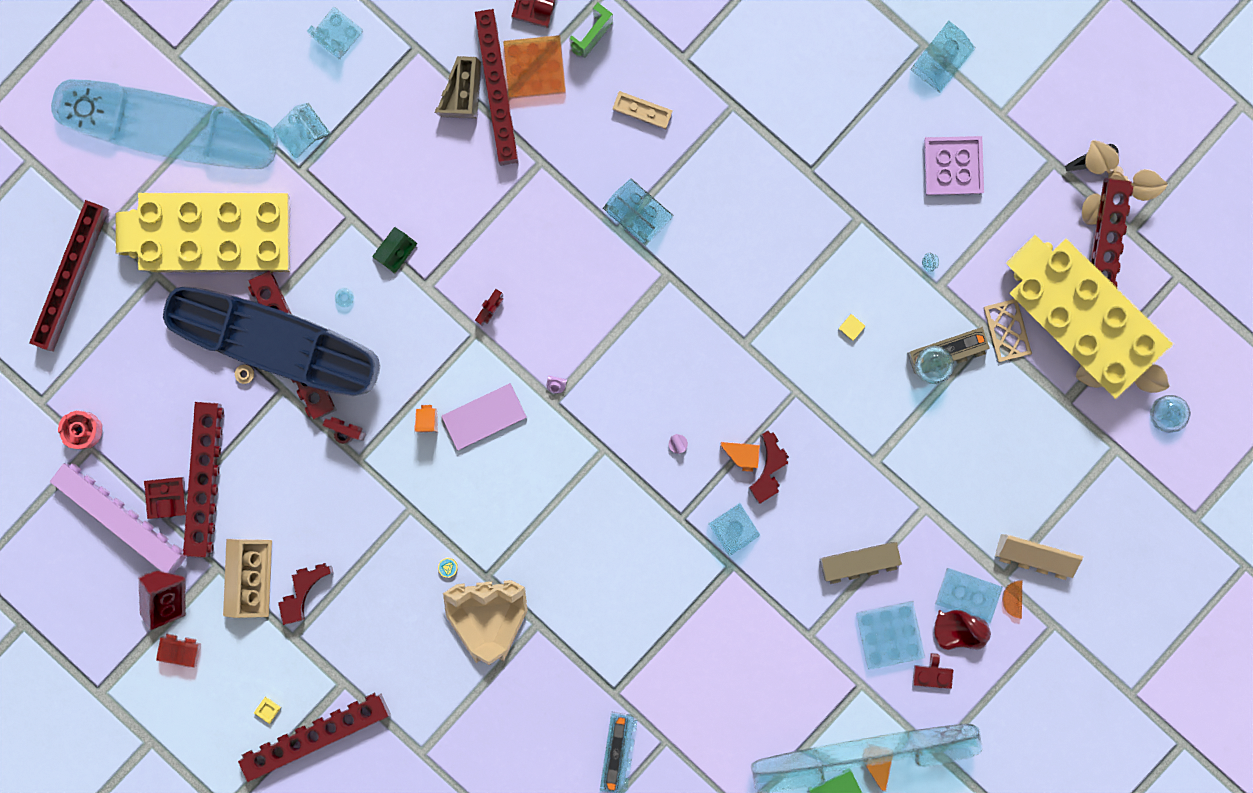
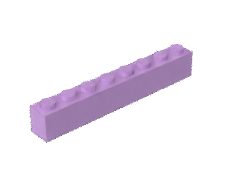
(118, 519)

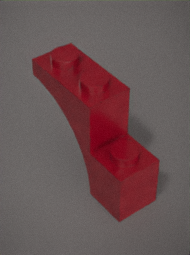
(775, 459)
(293, 608)

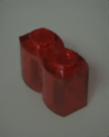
(178, 651)

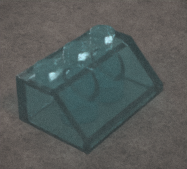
(943, 56)
(637, 211)

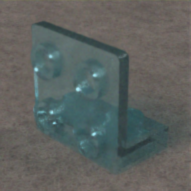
(336, 32)
(300, 129)

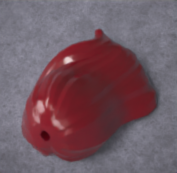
(961, 629)

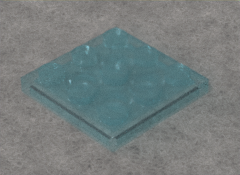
(890, 635)

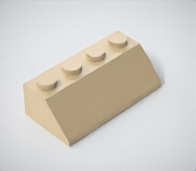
(1038, 556)
(247, 578)

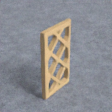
(996, 342)

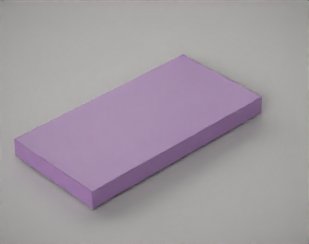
(484, 416)

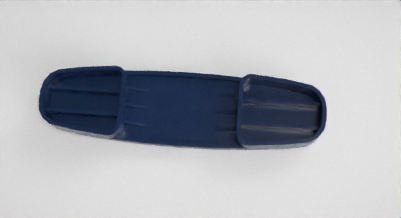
(271, 340)

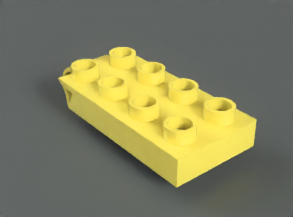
(207, 232)
(1086, 313)

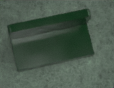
(394, 250)

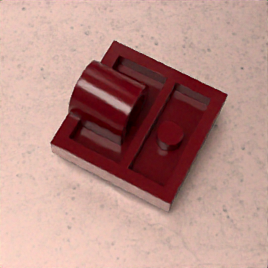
(534, 11)
(338, 426)
(165, 497)

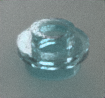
(930, 261)
(338, 295)

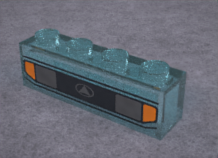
(617, 752)

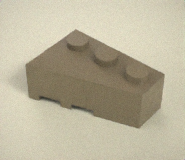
(462, 89)

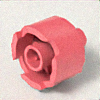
(71, 435)

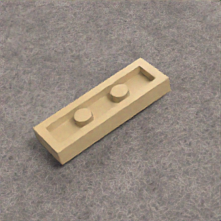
(642, 110)

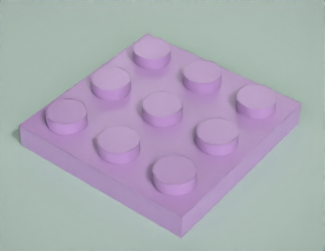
(954, 165)

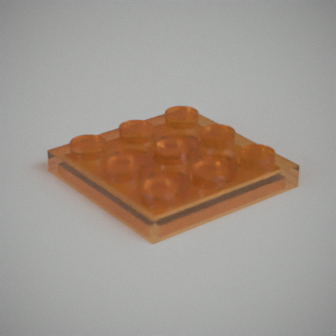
(534, 67)

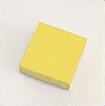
(851, 327)
(267, 710)

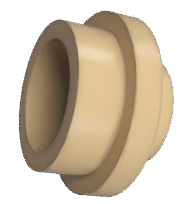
(250, 374)

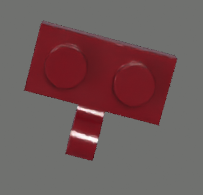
(489, 307)
(933, 675)

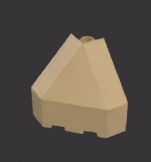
(486, 617)

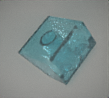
(734, 529)

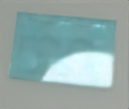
(968, 594)

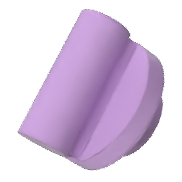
(556, 384)
(678, 443)

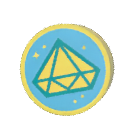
(448, 567)

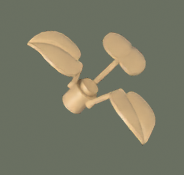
(1104, 158)
(1151, 381)

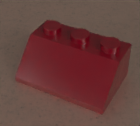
(161, 598)

